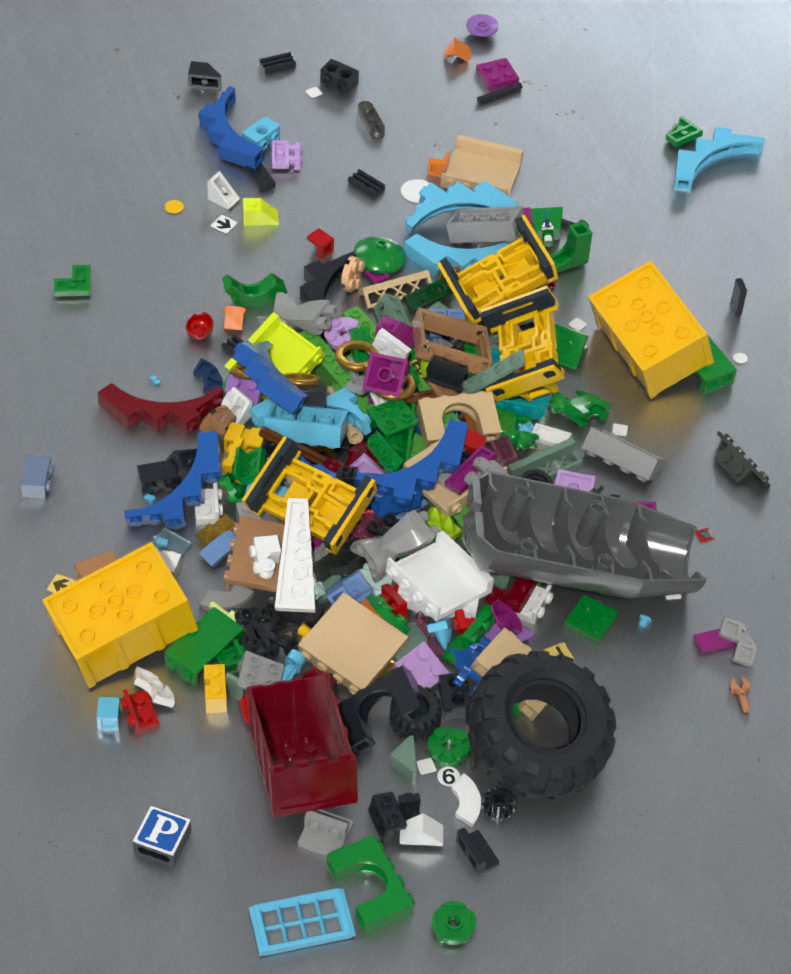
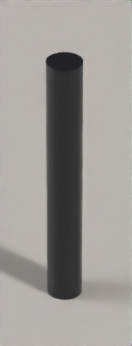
(500, 92)

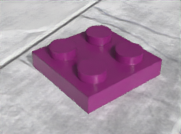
(497, 73)

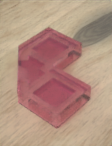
(422, 622)

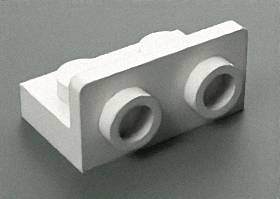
(390, 345)
(210, 510)
(536, 604)

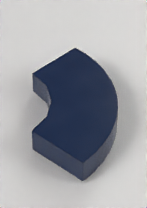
(209, 375)

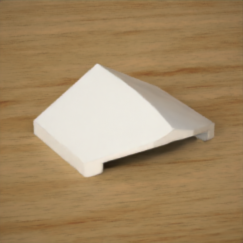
(238, 404)

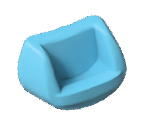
(526, 427)

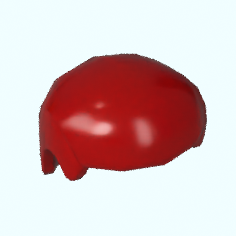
(199, 326)

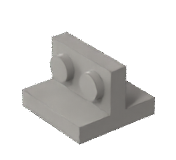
(324, 832)

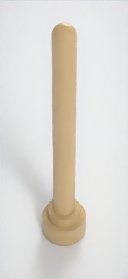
(353, 434)

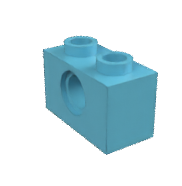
(262, 132)

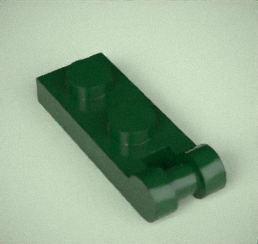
(427, 295)

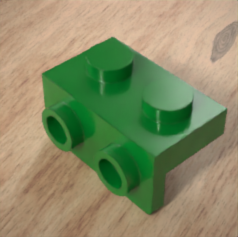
(248, 464)

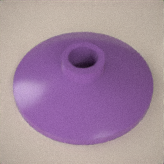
(482, 25)

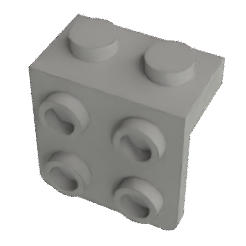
(257, 670)

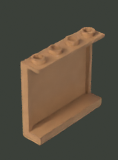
(241, 563)

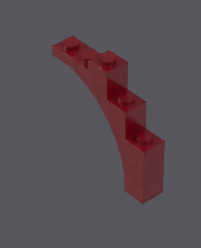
(158, 415)

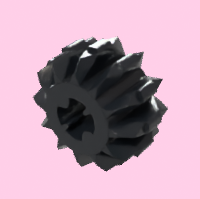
(498, 804)

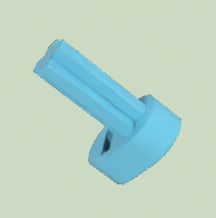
(294, 664)

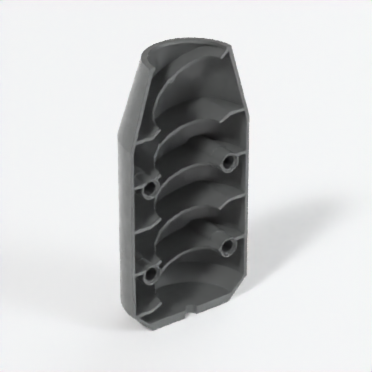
(576, 538)

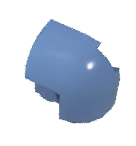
(352, 585)

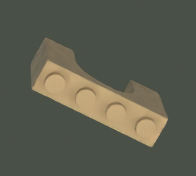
(478, 406)
(501, 647)

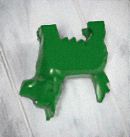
(579, 408)
(520, 439)

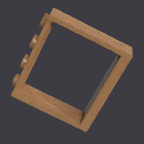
(453, 328)

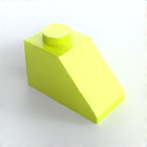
(259, 212)

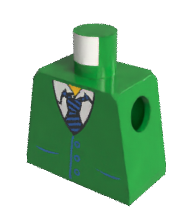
(547, 224)

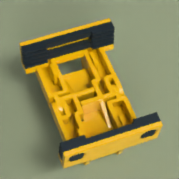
(514, 261)
(537, 343)
(332, 510)

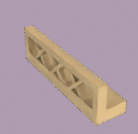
(391, 284)

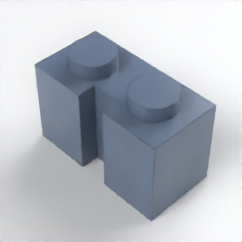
(37, 476)

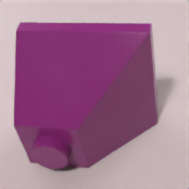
(398, 329)
(386, 374)

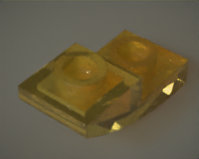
(211, 532)

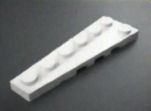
(296, 576)

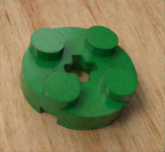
(235, 491)
(451, 736)
(453, 935)

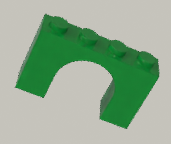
(576, 248)
(369, 857)

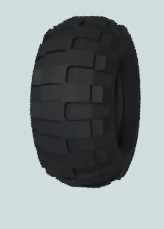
(515, 760)

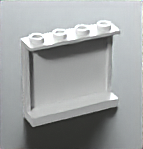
(440, 577)

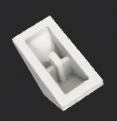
(221, 192)
(422, 831)

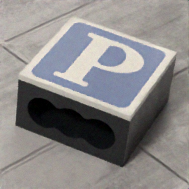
(162, 836)

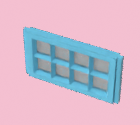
(301, 921)

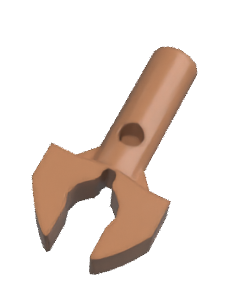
(733, 688)

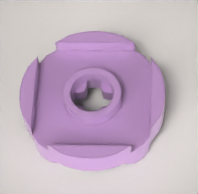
(338, 326)

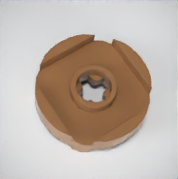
(217, 421)

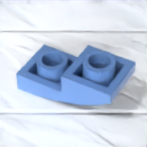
(218, 549)

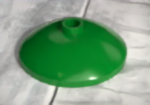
(380, 254)

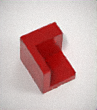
(323, 241)

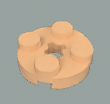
(352, 273)

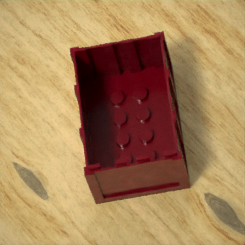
(301, 745)

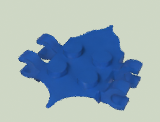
(464, 660)

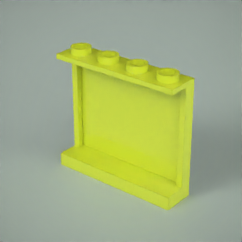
(289, 351)

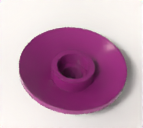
(506, 617)

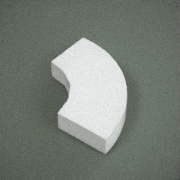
(157, 690)
(468, 799)

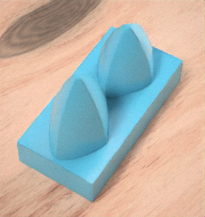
(441, 630)

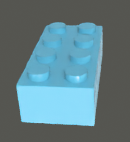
(309, 425)

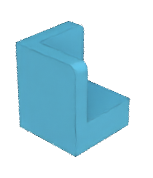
(108, 713)

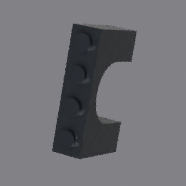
(355, 709)

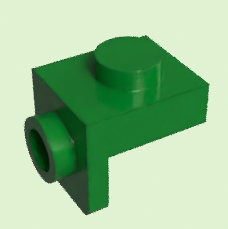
(231, 656)

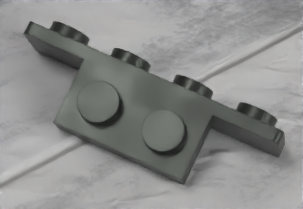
(735, 463)
(340, 564)

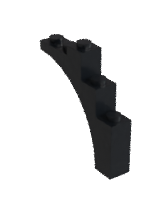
(321, 279)

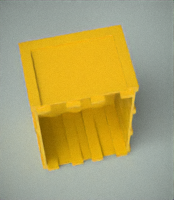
(651, 328)
(120, 613)

